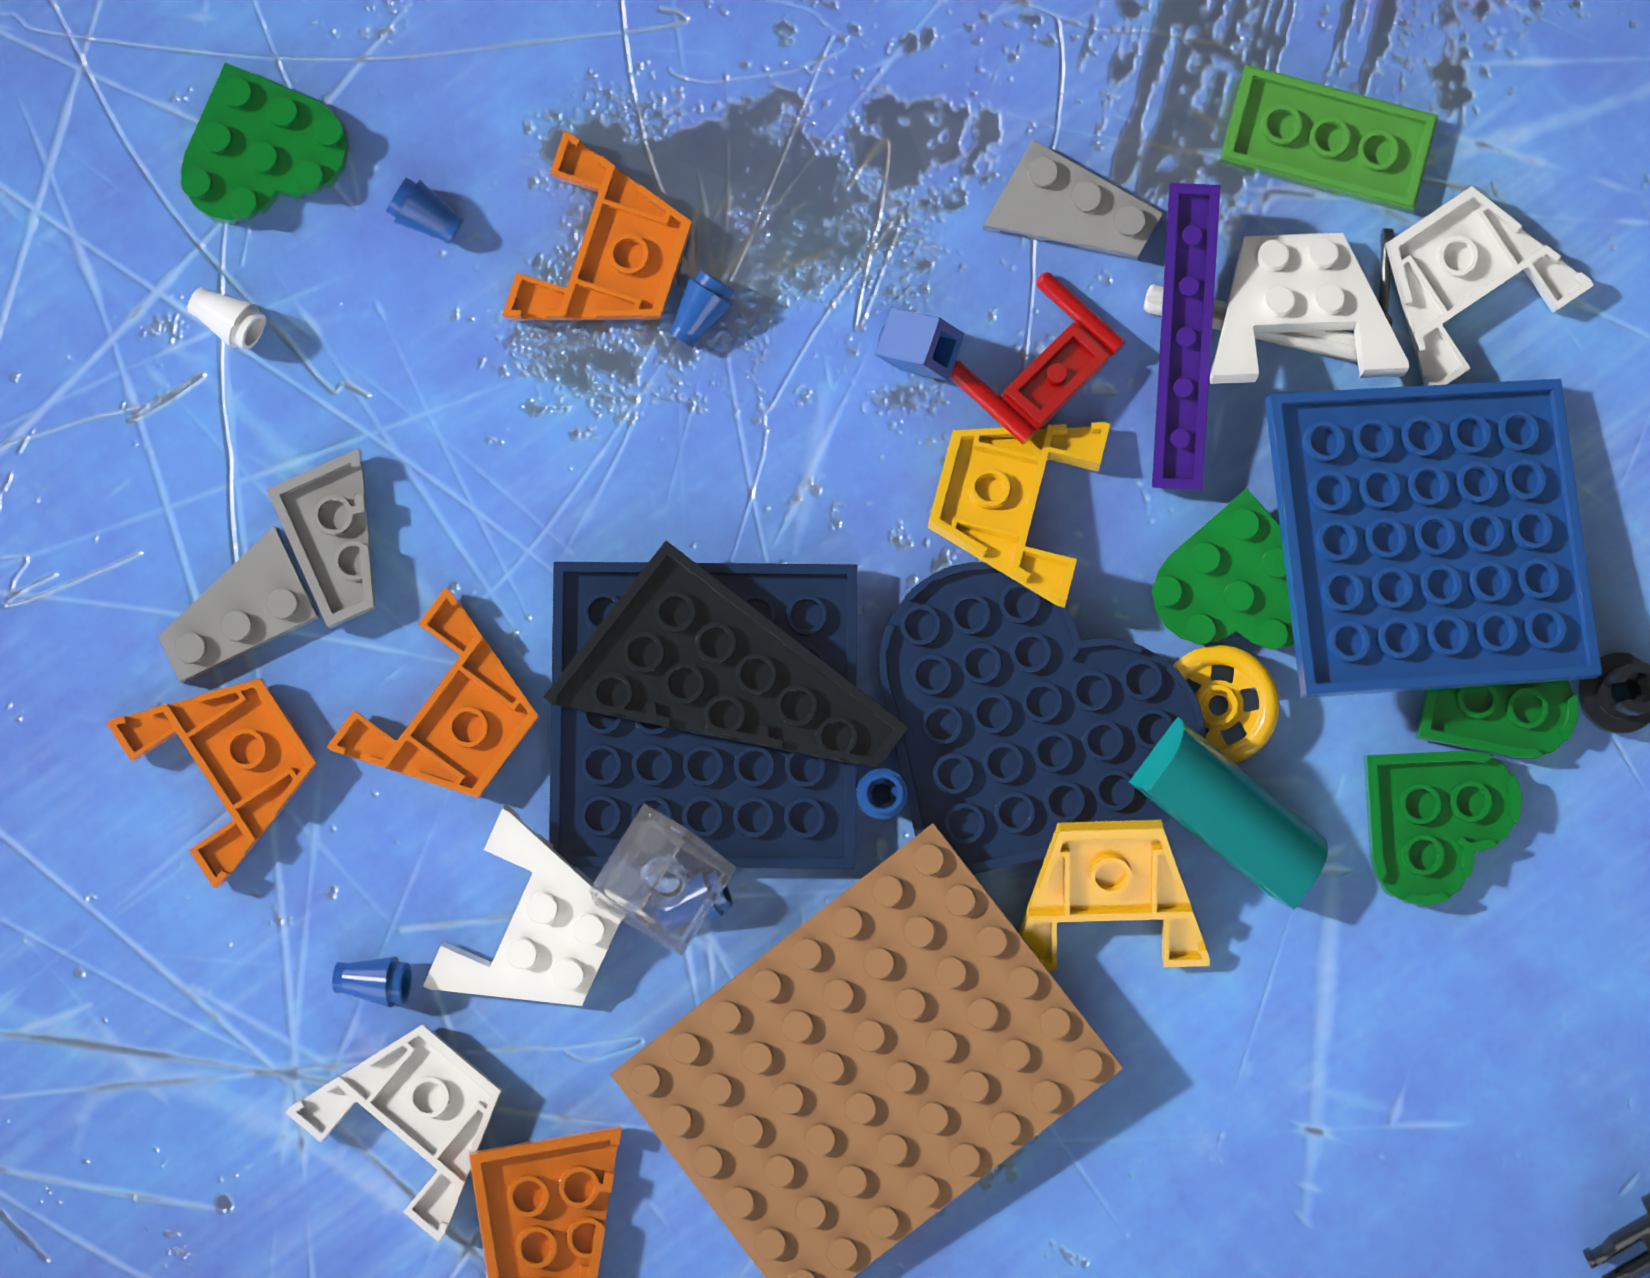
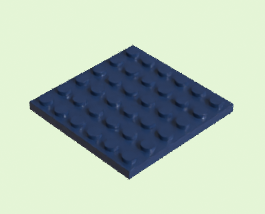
(735, 796)

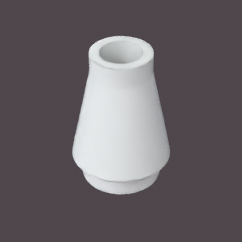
(229, 318)

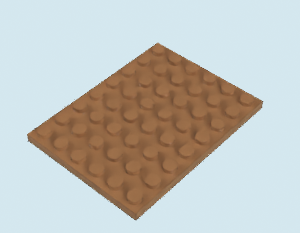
(867, 1068)

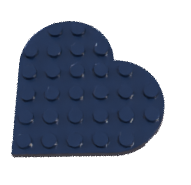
(1019, 715)

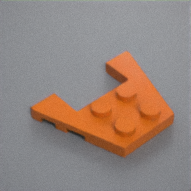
(625, 253)
(466, 723)
(244, 752)

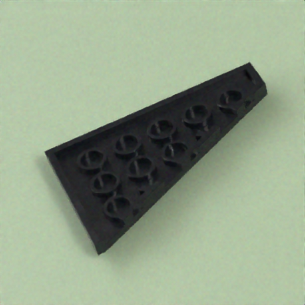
(712, 665)

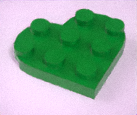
(259, 145)
(1228, 580)
(1501, 719)
(1433, 816)

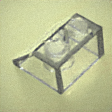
(661, 880)

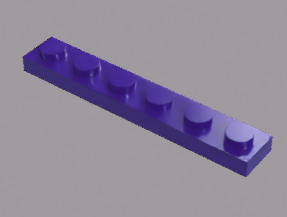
(1186, 336)

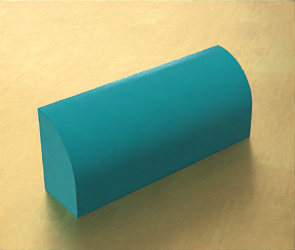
(1232, 814)

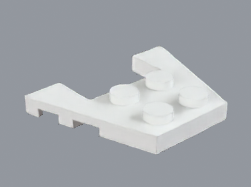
(1458, 259)
(1302, 287)
(553, 935)
(426, 1099)

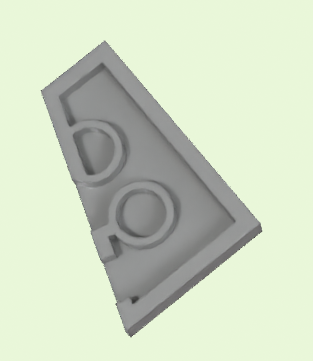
(1071, 206)
(330, 535)
(240, 611)

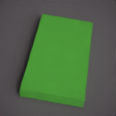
(1328, 139)

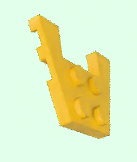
(992, 492)
(1112, 876)

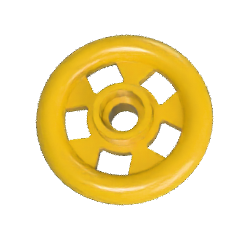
(1248, 674)

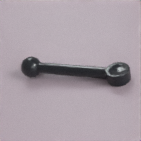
(1386, 235)

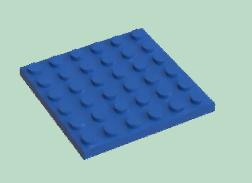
(1431, 537)

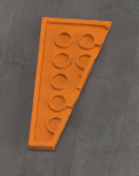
(545, 1204)

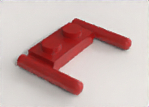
(1054, 374)

